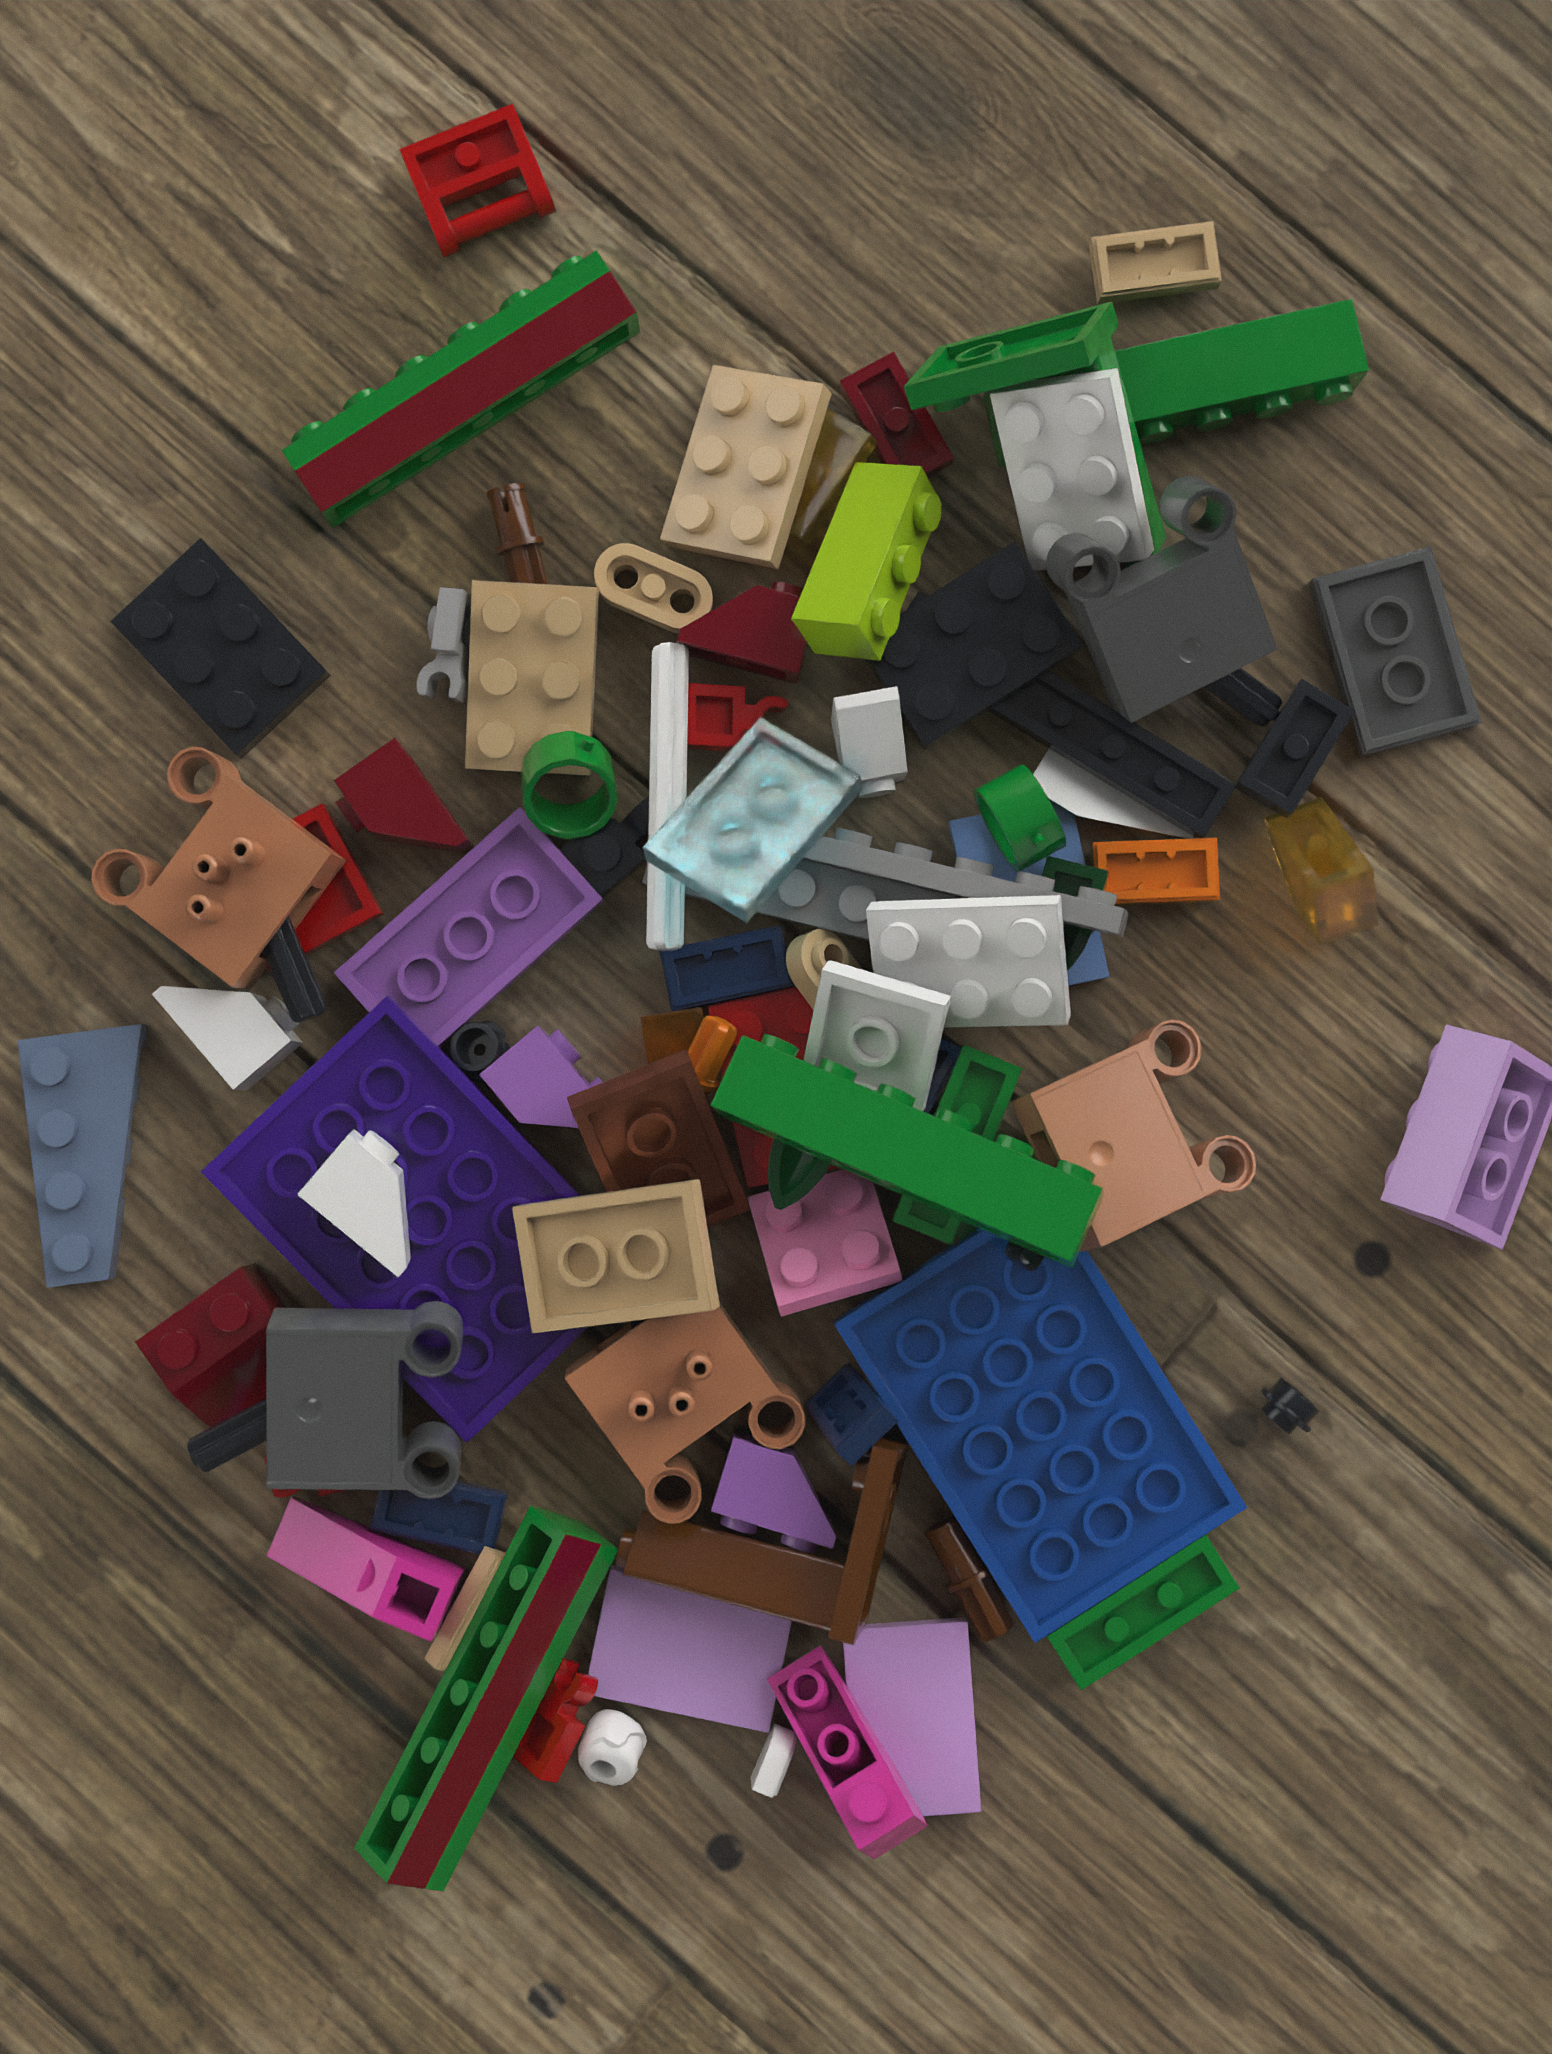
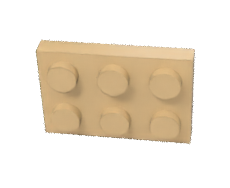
(746, 466)
(528, 670)
(616, 1256)

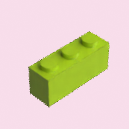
(868, 561)

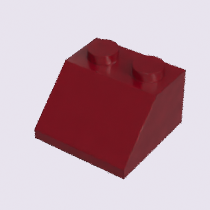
(216, 1346)

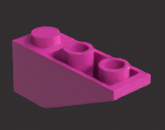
(367, 1568)
(847, 1754)

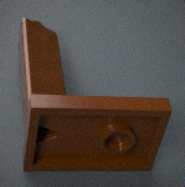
(775, 1577)

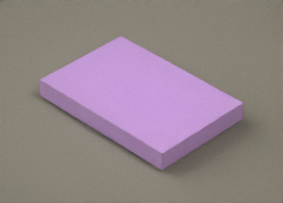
(687, 1653)
(920, 1704)

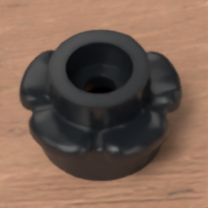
(468, 1038)
(1288, 1407)

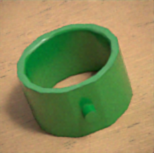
(1020, 817)
(573, 819)

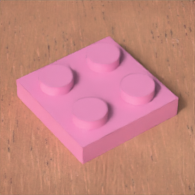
(825, 1243)

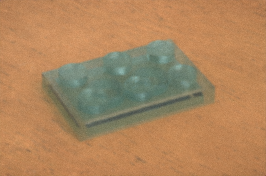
(753, 819)

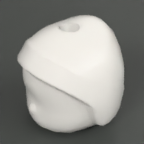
(611, 1747)

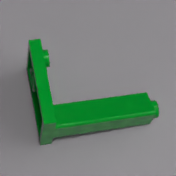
(1027, 352)

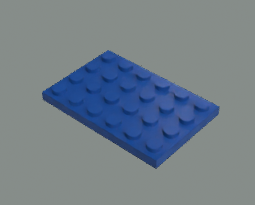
(1040, 1423)

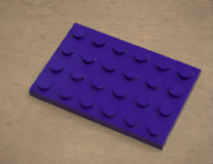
(460, 1183)

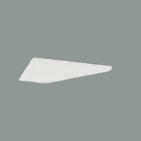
(1094, 799)

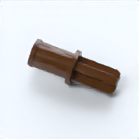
(517, 534)
(969, 1579)

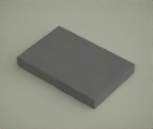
(1394, 652)

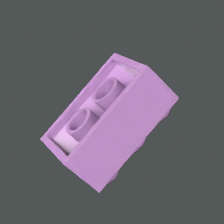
(1472, 1136)

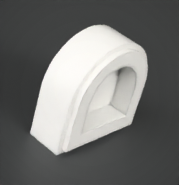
(773, 1761)

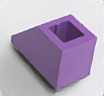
(538, 1078)
(771, 1492)

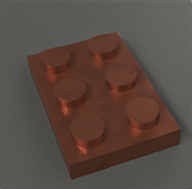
(658, 1131)

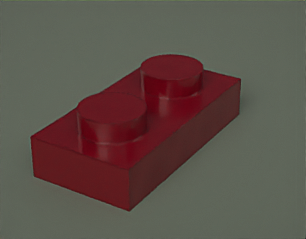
(883, 409)

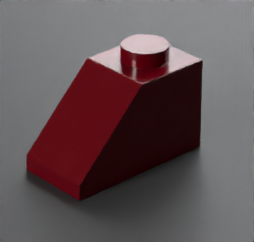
(752, 633)
(398, 802)

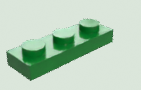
(980, 1092)
(1143, 1612)

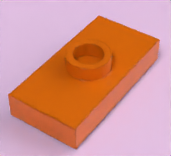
(1160, 870)

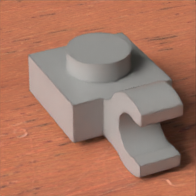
(450, 638)

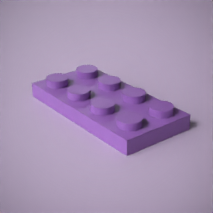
(473, 930)

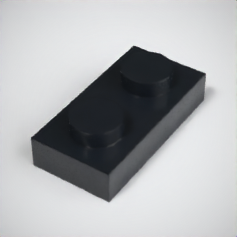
(1294, 748)

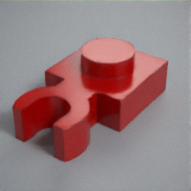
(721, 717)
(554, 1727)

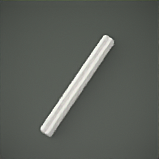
(667, 787)

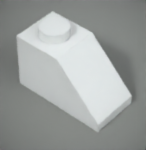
(871, 739)
(233, 1030)
(365, 1197)

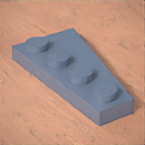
(79, 1132)

